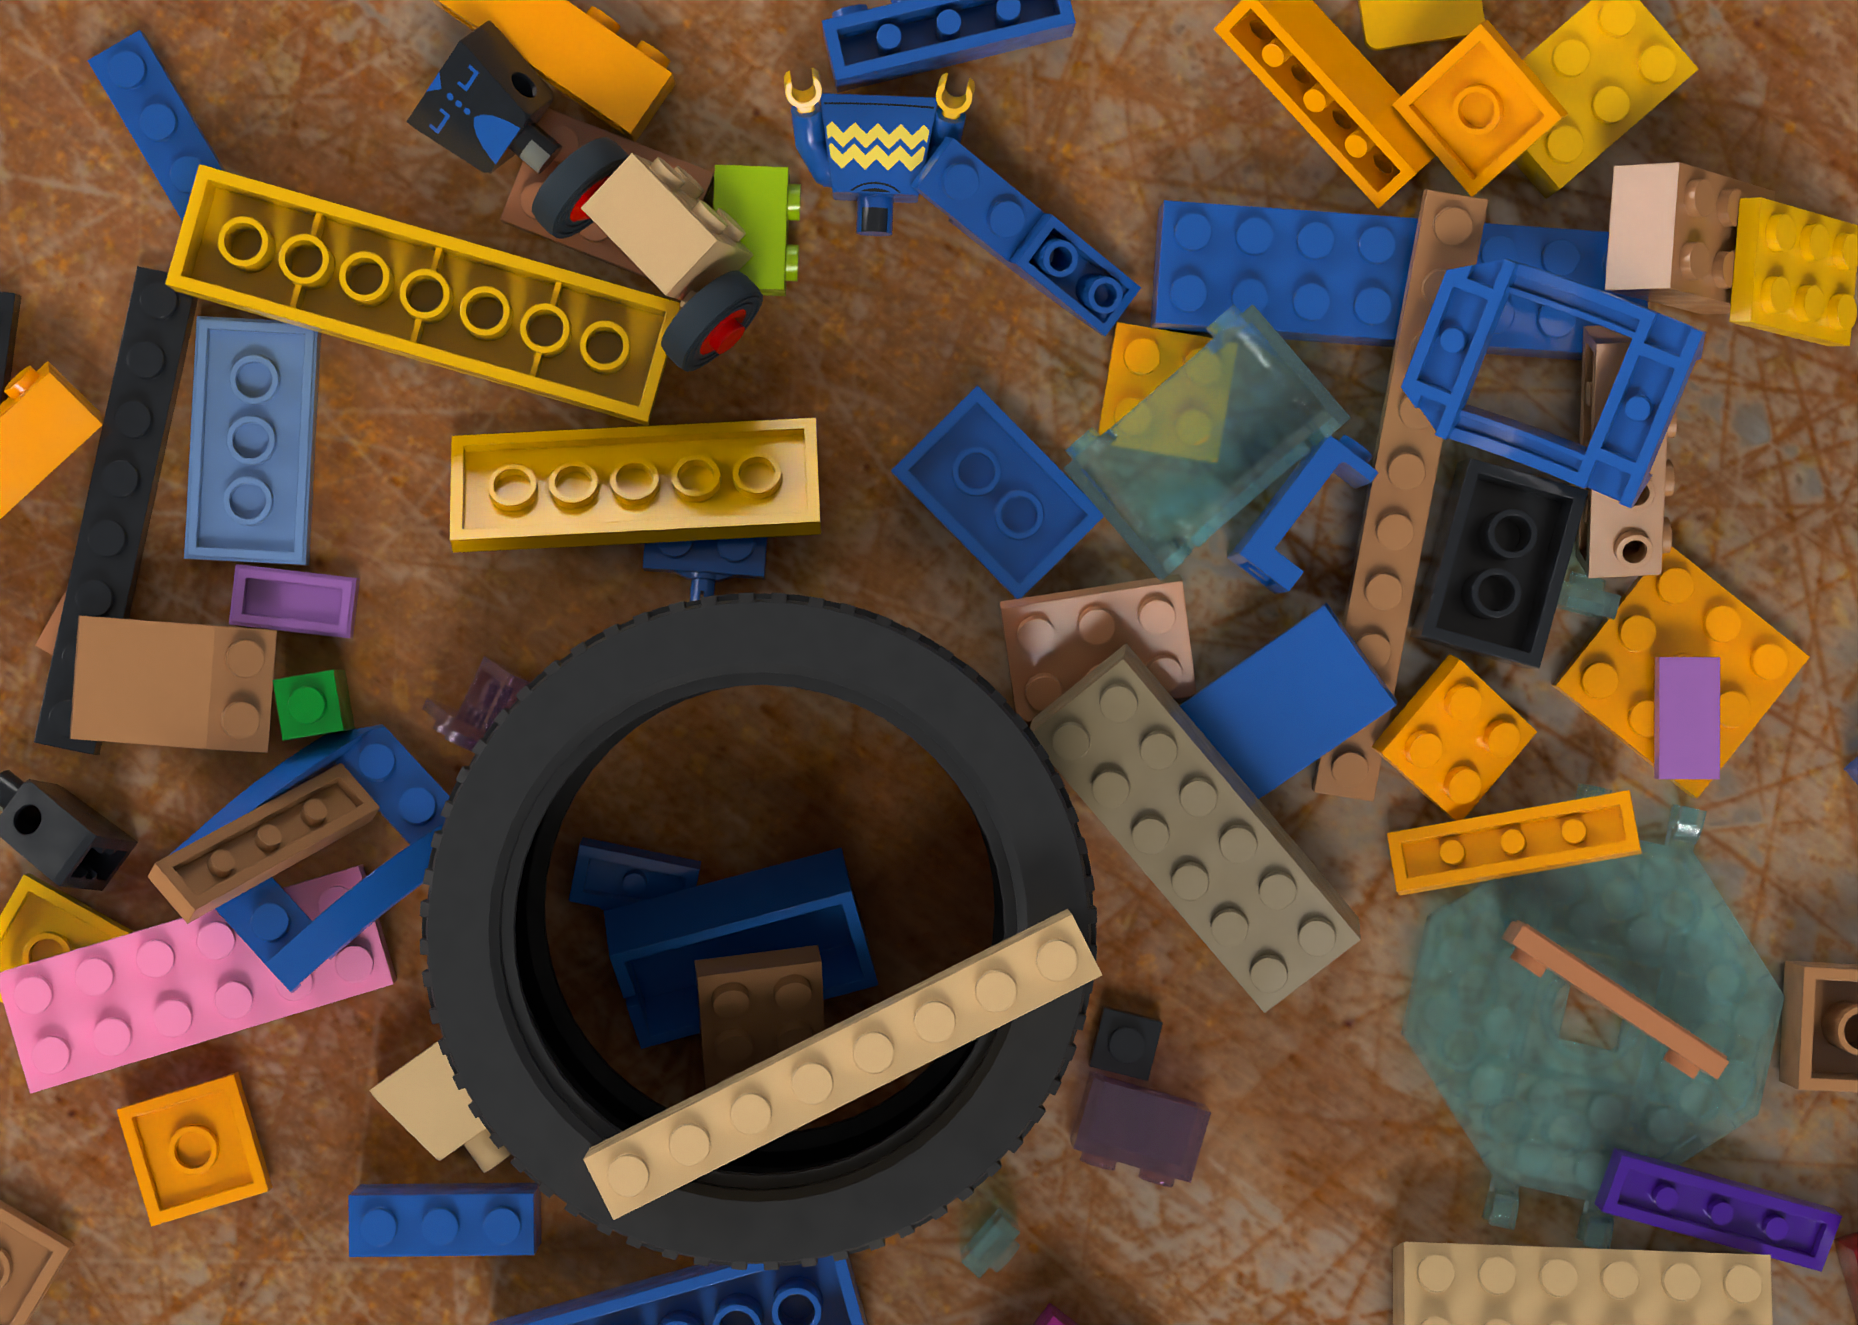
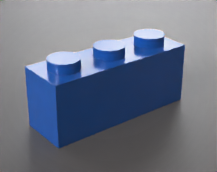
(444, 1219)

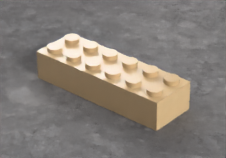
(1577, 1286)

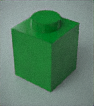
(313, 704)

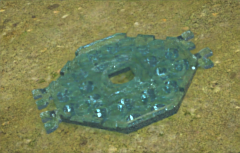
(1555, 1107)

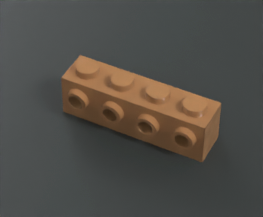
(1610, 535)

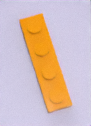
(1514, 843)

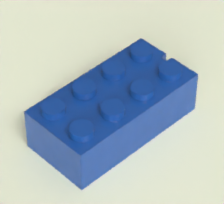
(753, 912)

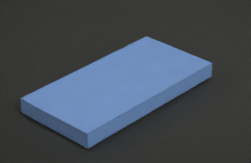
(252, 441)

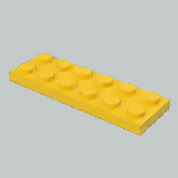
(634, 485)

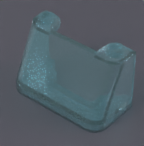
(1205, 440)

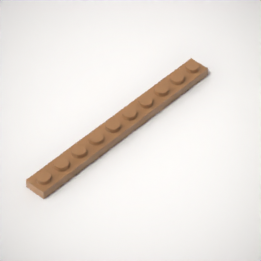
(1402, 491)

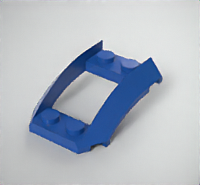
(1636, 408)
(407, 799)

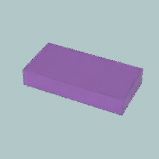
(294, 601)
(1687, 718)

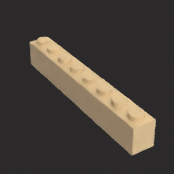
(841, 1064)

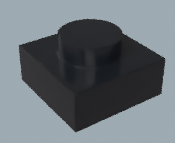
(1125, 1043)

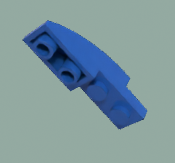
(1025, 237)

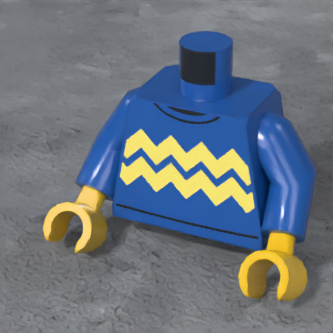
(872, 143)

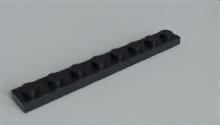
(120, 484)

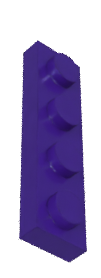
(1717, 1209)

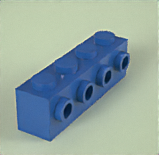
(934, 34)

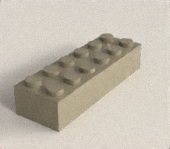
(1195, 828)

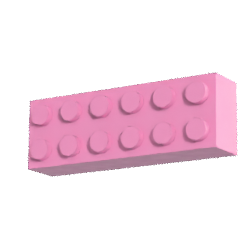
(172, 989)

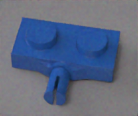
(708, 561)
(620, 875)

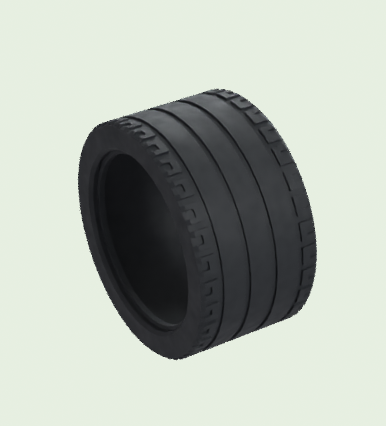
(552, 1092)

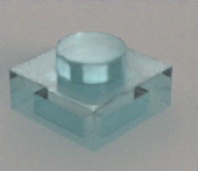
(1588, 597)
(992, 1244)

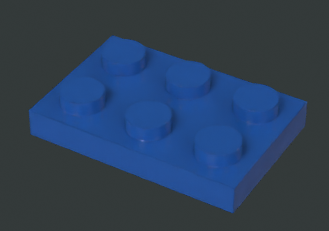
(997, 493)

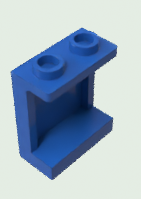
(1257, 547)

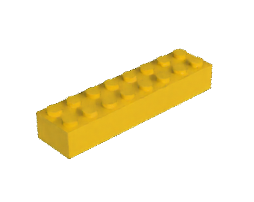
(421, 295)

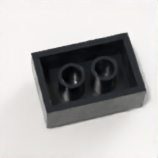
(1499, 563)

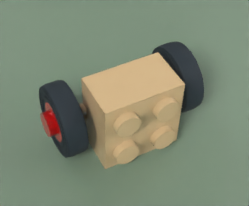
(667, 234)

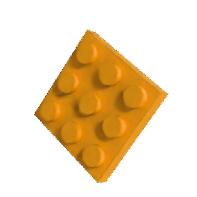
(1679, 617)

